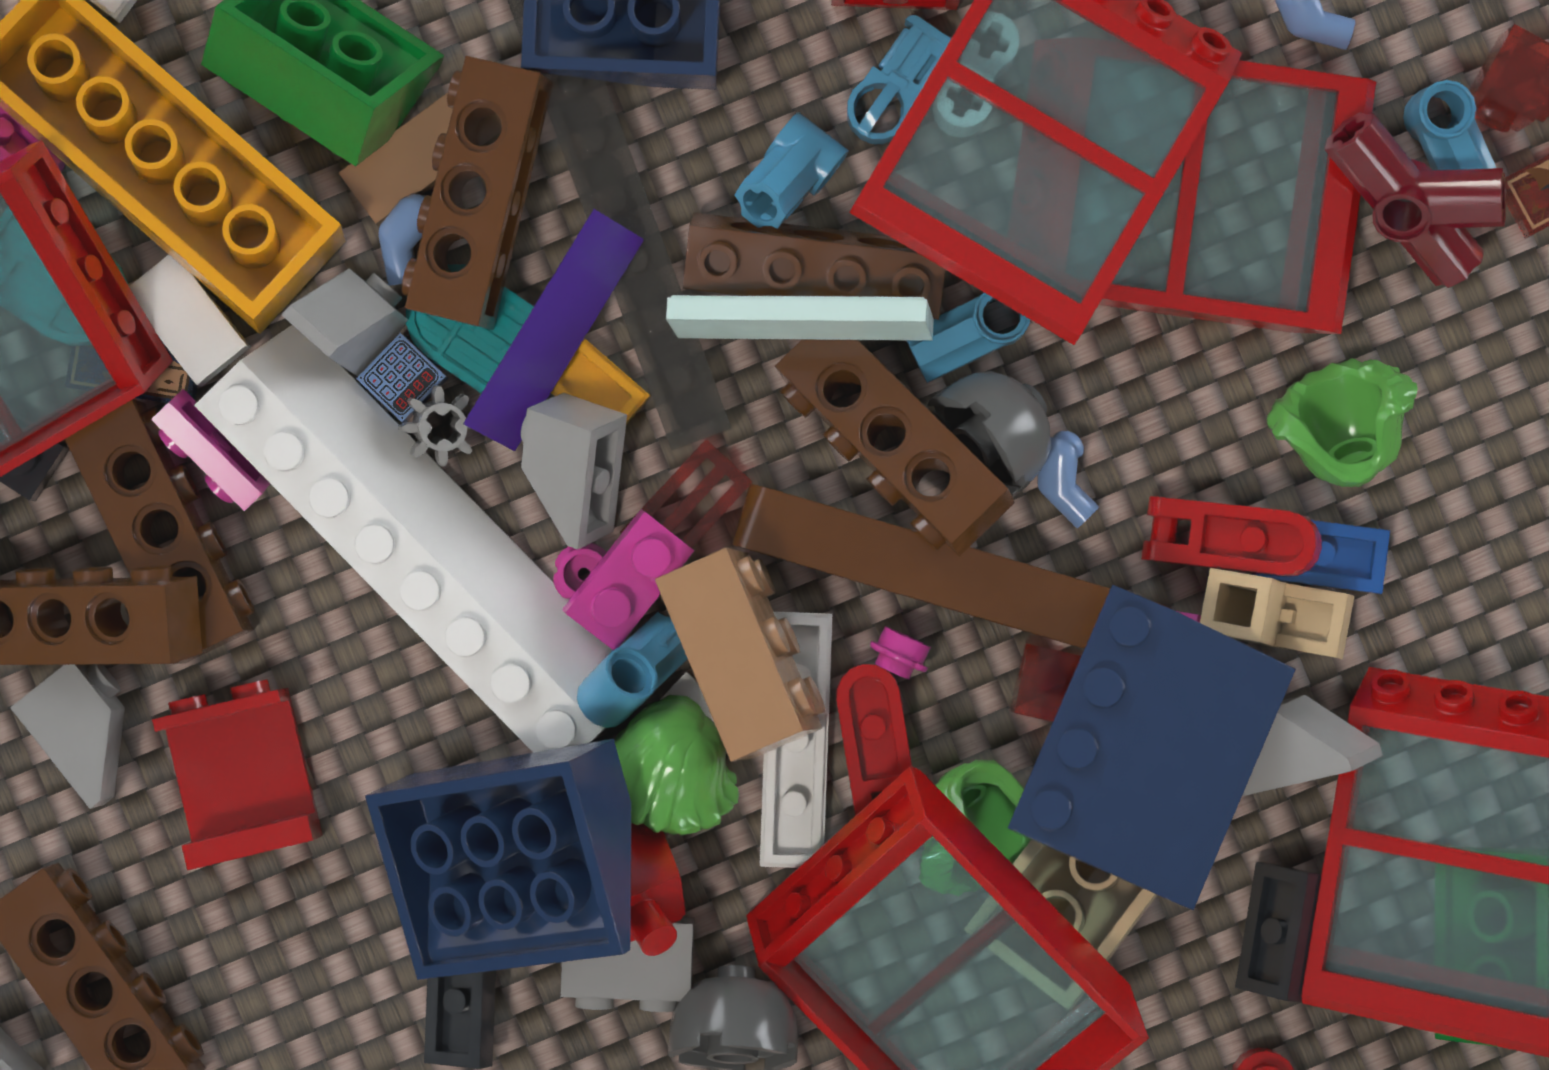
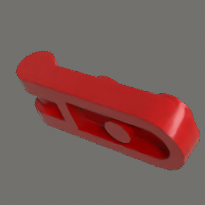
(1232, 537)
(871, 731)

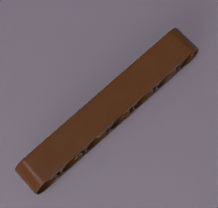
(909, 566)

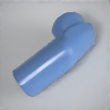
(1309, 21)
(398, 237)
(1058, 479)

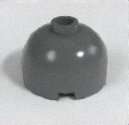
(999, 424)
(734, 1023)

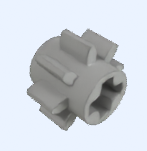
(422, 428)

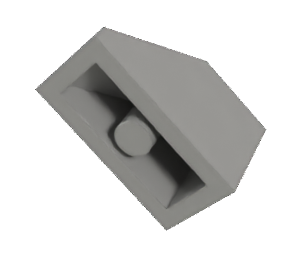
(349, 318)
(575, 464)
(78, 727)
(1307, 746)

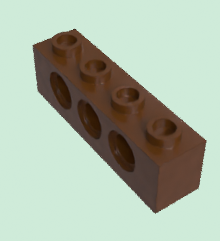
(506, 166)
(802, 260)
(101, 456)
(974, 493)
(160, 610)
(62, 976)

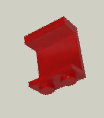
(240, 774)

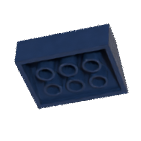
(624, 41)
(1152, 747)
(510, 860)

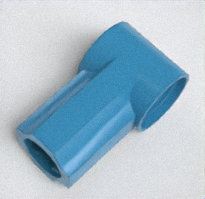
(1458, 145)
(792, 167)
(961, 339)
(631, 673)

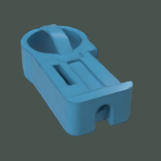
(902, 75)

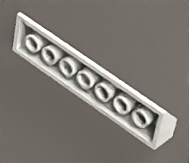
(411, 535)

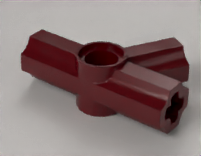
(1441, 204)

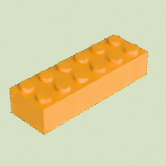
(162, 157)

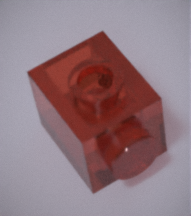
(1513, 82)

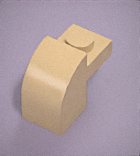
(1277, 613)

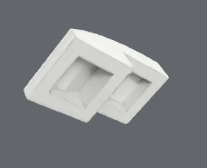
(188, 320)

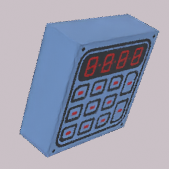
(399, 374)

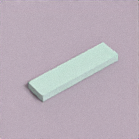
(800, 317)

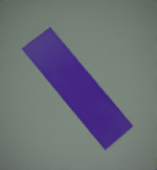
(554, 328)

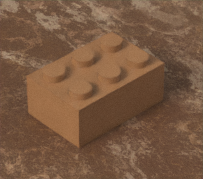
(741, 653)

